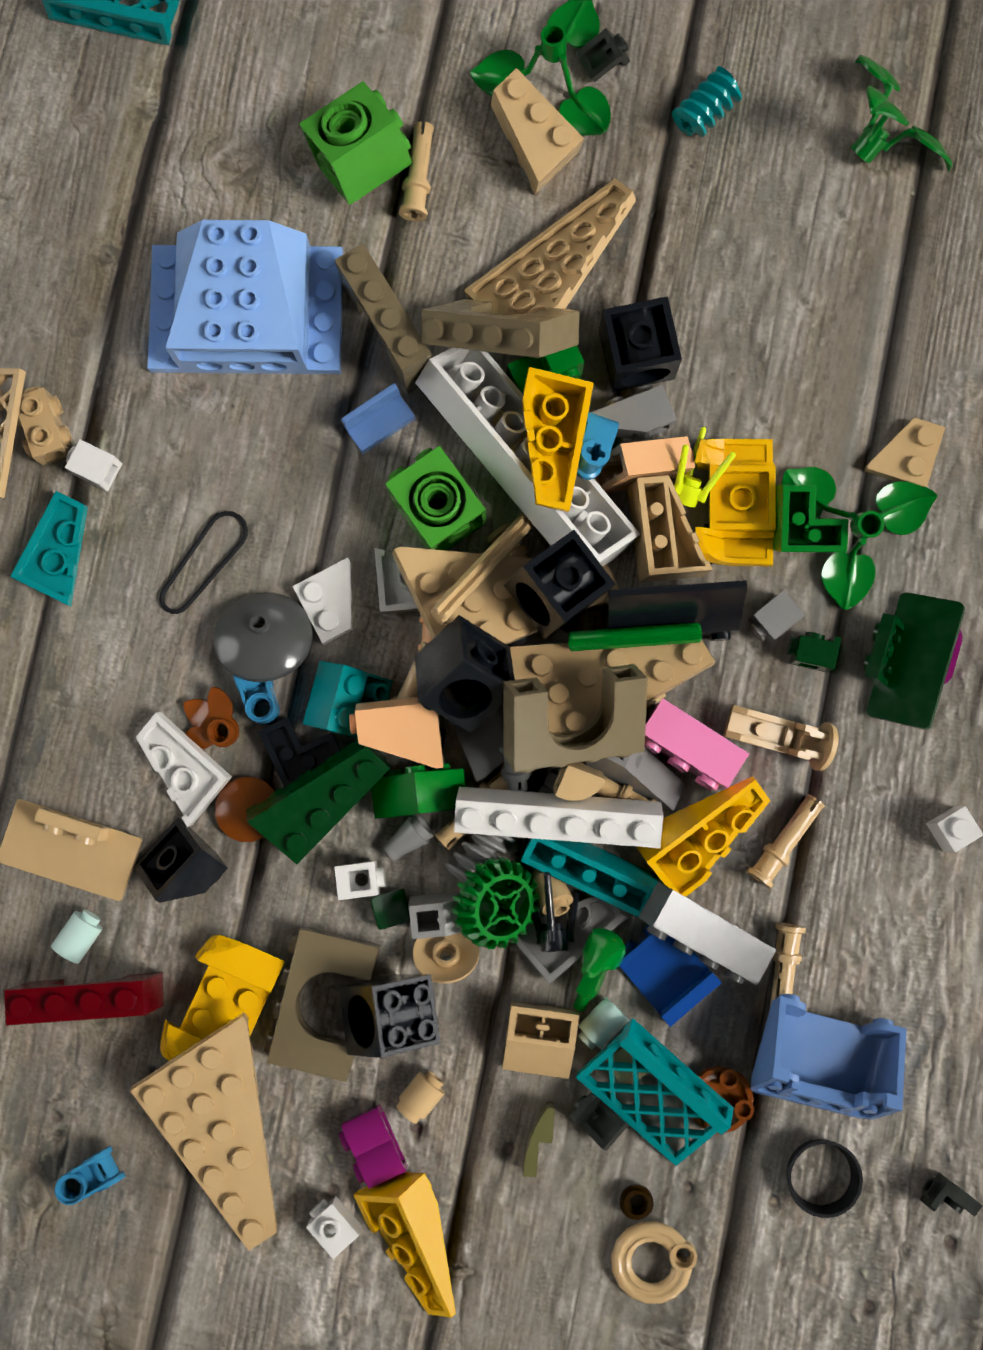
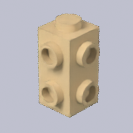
(41, 422)

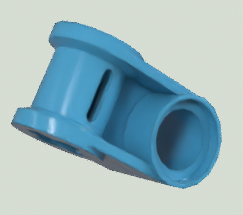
(596, 445)
(255, 693)
(93, 1174)

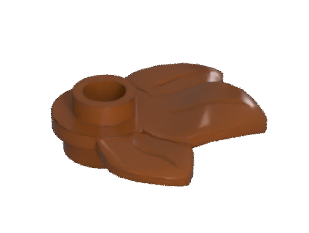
(207, 718)

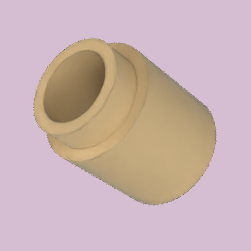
(561, 895)
(420, 1096)

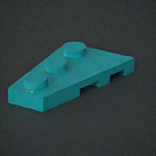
(54, 549)

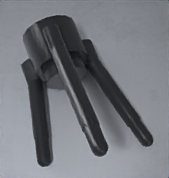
(554, 936)

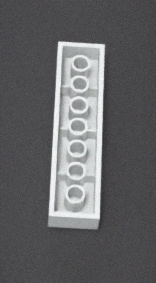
(489, 418)

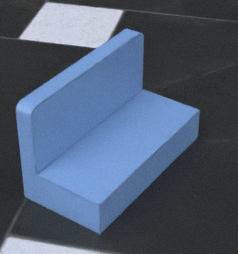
(378, 419)

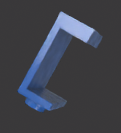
(667, 975)

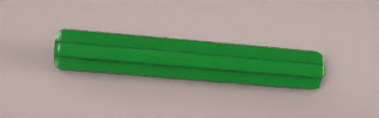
(634, 637)

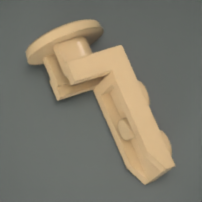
(784, 736)

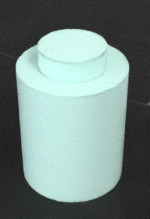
(77, 936)
(602, 1024)

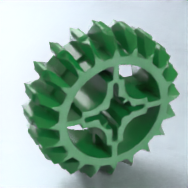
(498, 912)

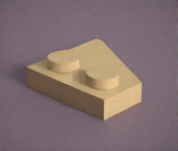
(909, 454)

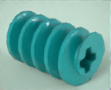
(707, 103)

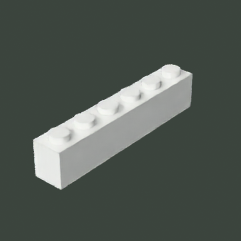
(554, 818)

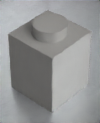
(775, 618)

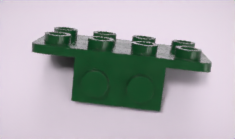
(912, 659)

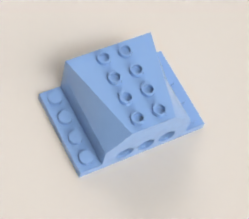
(245, 301)

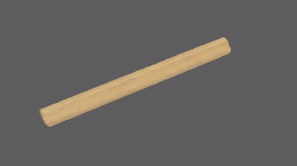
(481, 568)

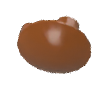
(232, 806)
(732, 1088)

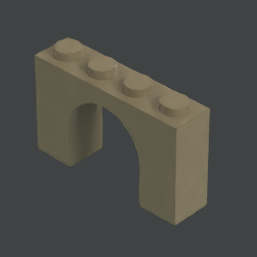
(372, 294)
(474, 327)
(614, 731)
(294, 1041)

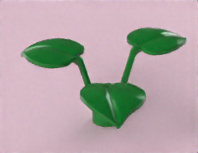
(570, 24)
(874, 135)
(902, 513)

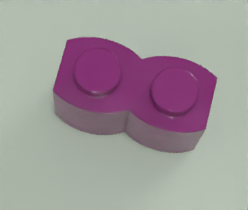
(373, 1147)

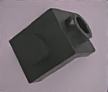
(598, 1120)

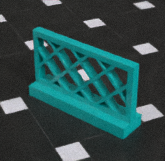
(117, 18)
(678, 1081)

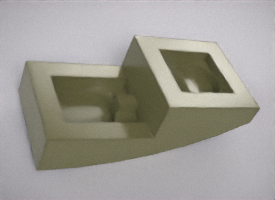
(540, 1132)

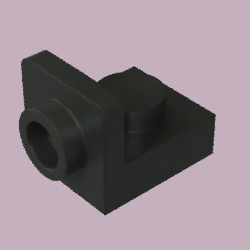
(603, 54)
(942, 1189)

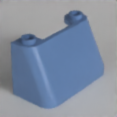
(830, 1061)

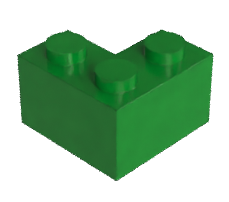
(564, 362)
(799, 529)
(416, 791)

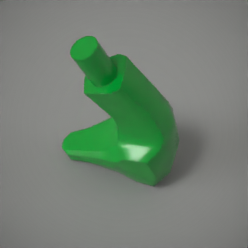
(601, 953)

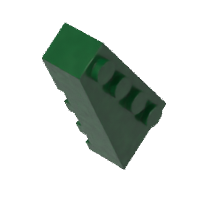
(312, 805)

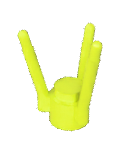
(689, 487)

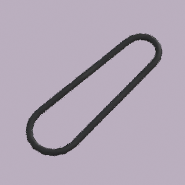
(214, 573)

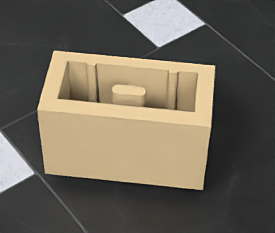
(540, 1039)

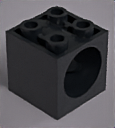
(639, 344)
(559, 583)
(463, 673)
(389, 1015)

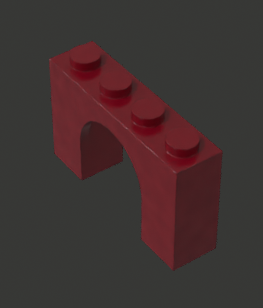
(60, 1002)

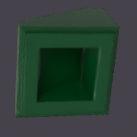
(390, 909)

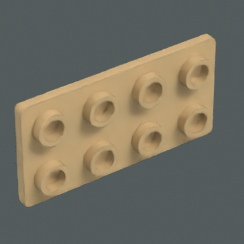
(69, 849)

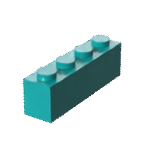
(593, 872)

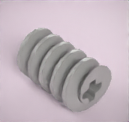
(482, 848)

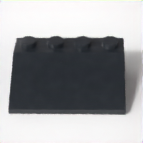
(712, 605)

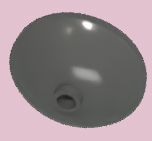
(266, 651)

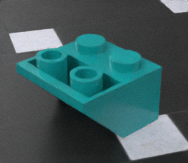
(337, 692)

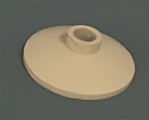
(430, 951)

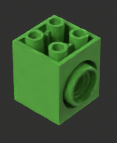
(357, 142)
(430, 482)

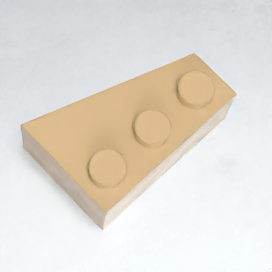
(535, 129)
(666, 542)

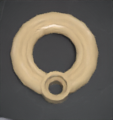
(680, 1271)

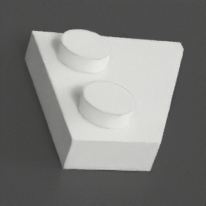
(328, 600)

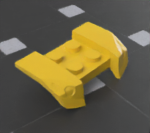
(739, 503)
(233, 983)

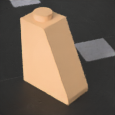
(643, 460)
(399, 729)

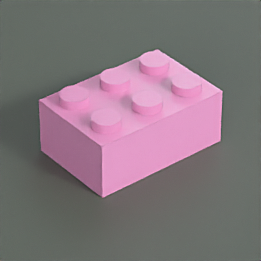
(692, 746)

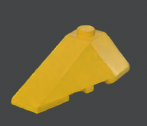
(555, 428)
(702, 833)
(410, 1224)

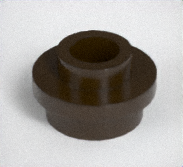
(641, 1211)

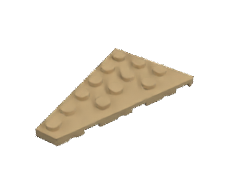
(558, 259)
(490, 606)
(576, 676)
(214, 1123)

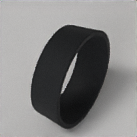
(845, 1202)

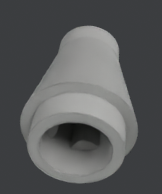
(409, 837)

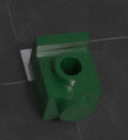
(814, 651)

